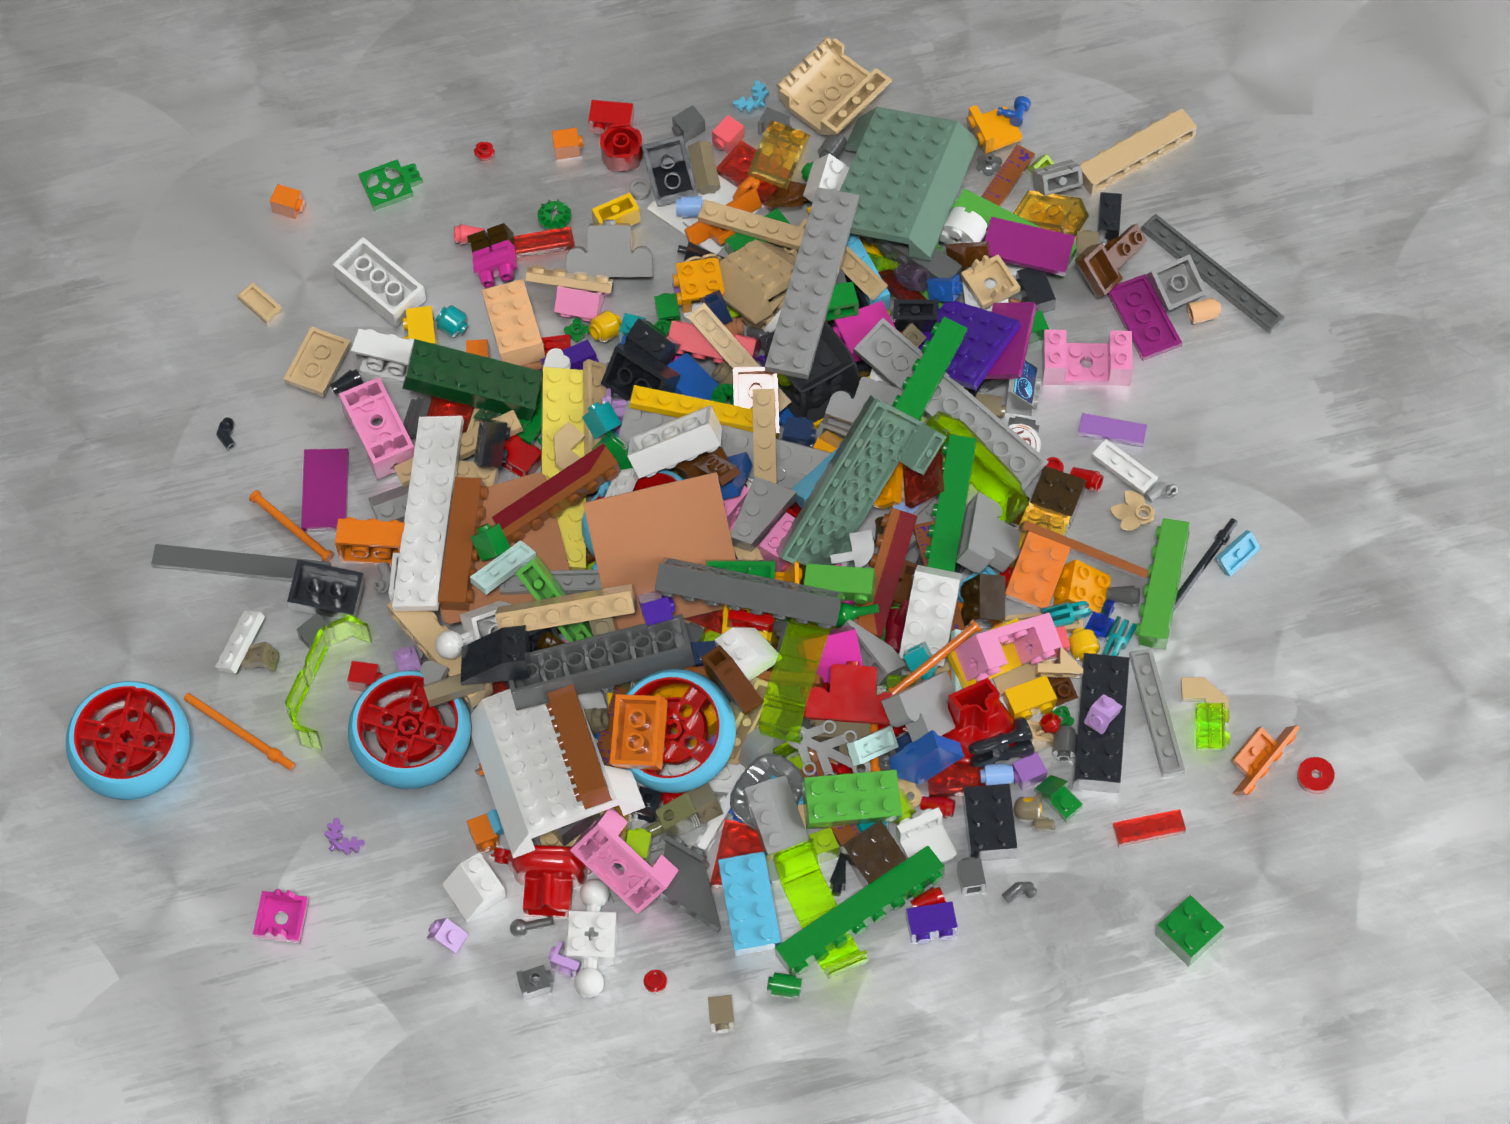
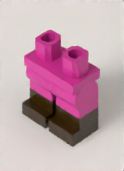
(493, 254)

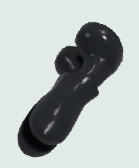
(997, 747)

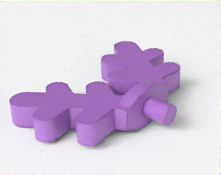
(345, 846)

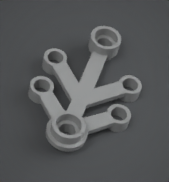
(825, 749)

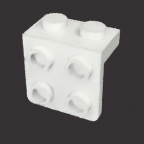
(925, 831)

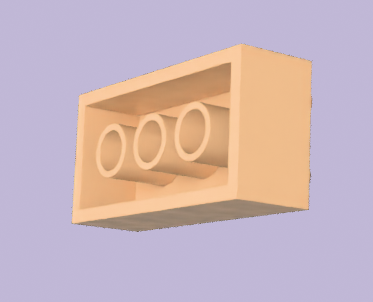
(513, 323)

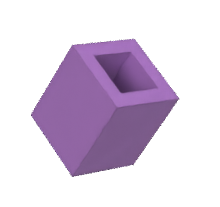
(1029, 771)

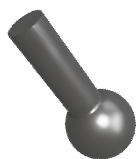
(520, 927)

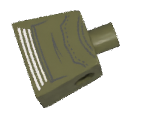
(676, 818)

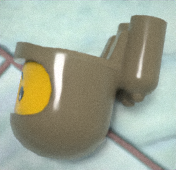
(1030, 810)

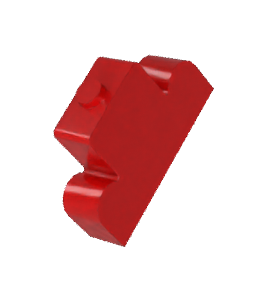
(848, 696)

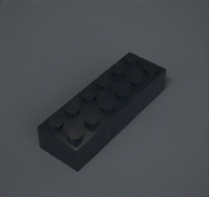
(1100, 755)

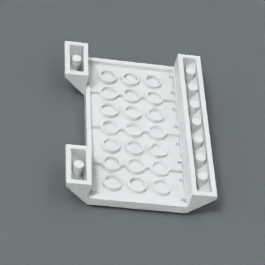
(529, 772)

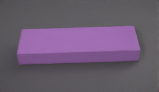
(1112, 429)

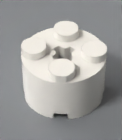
(963, 227)

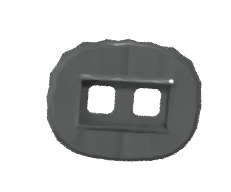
(758, 772)

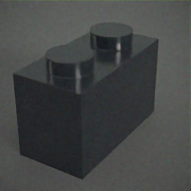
(1109, 216)
(1036, 288)
(917, 312)

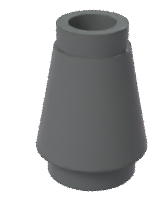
(1124, 595)

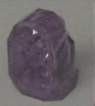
(912, 276)

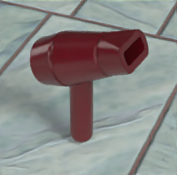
(895, 625)

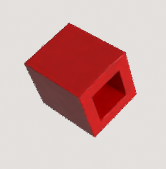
(362, 675)

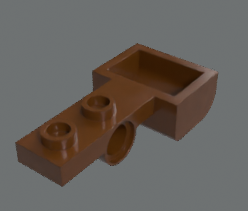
(1101, 263)
(708, 463)

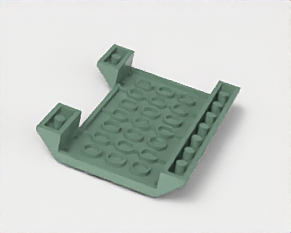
(906, 176)
(855, 479)

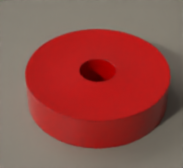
(1322, 768)

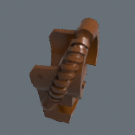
(788, 197)

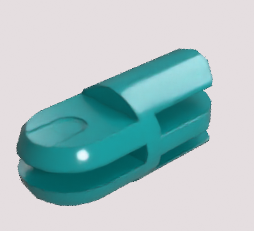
(1067, 613)
(1117, 640)

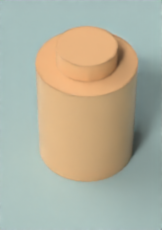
(1203, 310)

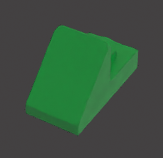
(1058, 797)

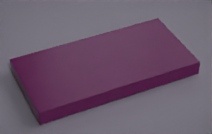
(1029, 246)
(1145, 317)
(1012, 359)
(324, 488)

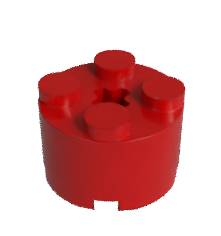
(621, 147)

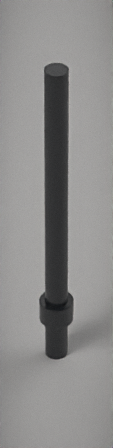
(1221, 538)

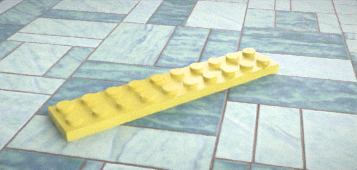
(563, 403)

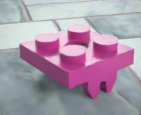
(274, 903)

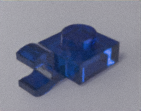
(1101, 622)

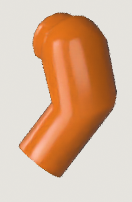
(749, 182)

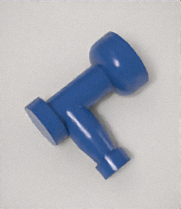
(1021, 104)

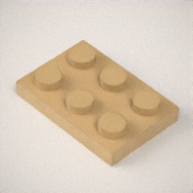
(317, 361)

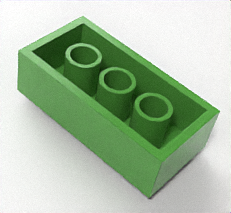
(851, 799)

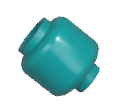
(451, 321)

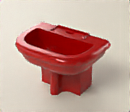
(977, 716)
(548, 879)

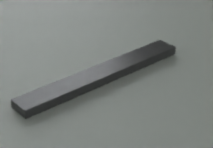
(1213, 274)
(226, 562)

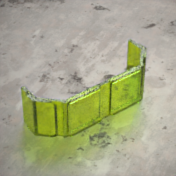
(988, 473)
(335, 633)
(792, 680)
(811, 899)

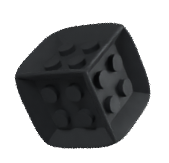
(830, 372)

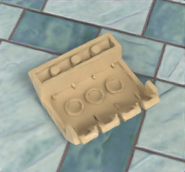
(829, 88)
(754, 277)

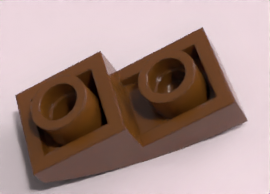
(1063, 689)

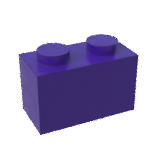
(656, 607)
(931, 922)

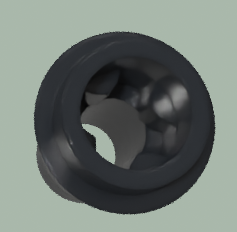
(347, 381)

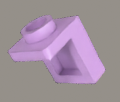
(617, 404)
(407, 659)
(1102, 713)
(447, 934)
(565, 966)

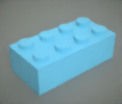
(749, 903)

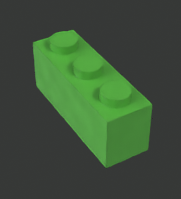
(854, 582)

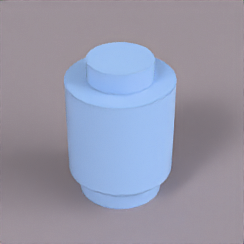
(689, 206)
(997, 774)

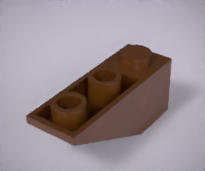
(731, 679)

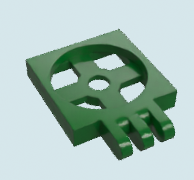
(408, 176)

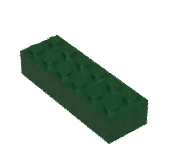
(472, 379)

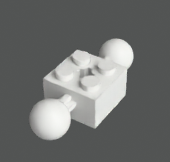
(475, 626)
(596, 924)

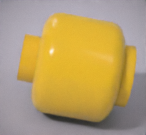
(605, 326)
(1083, 642)

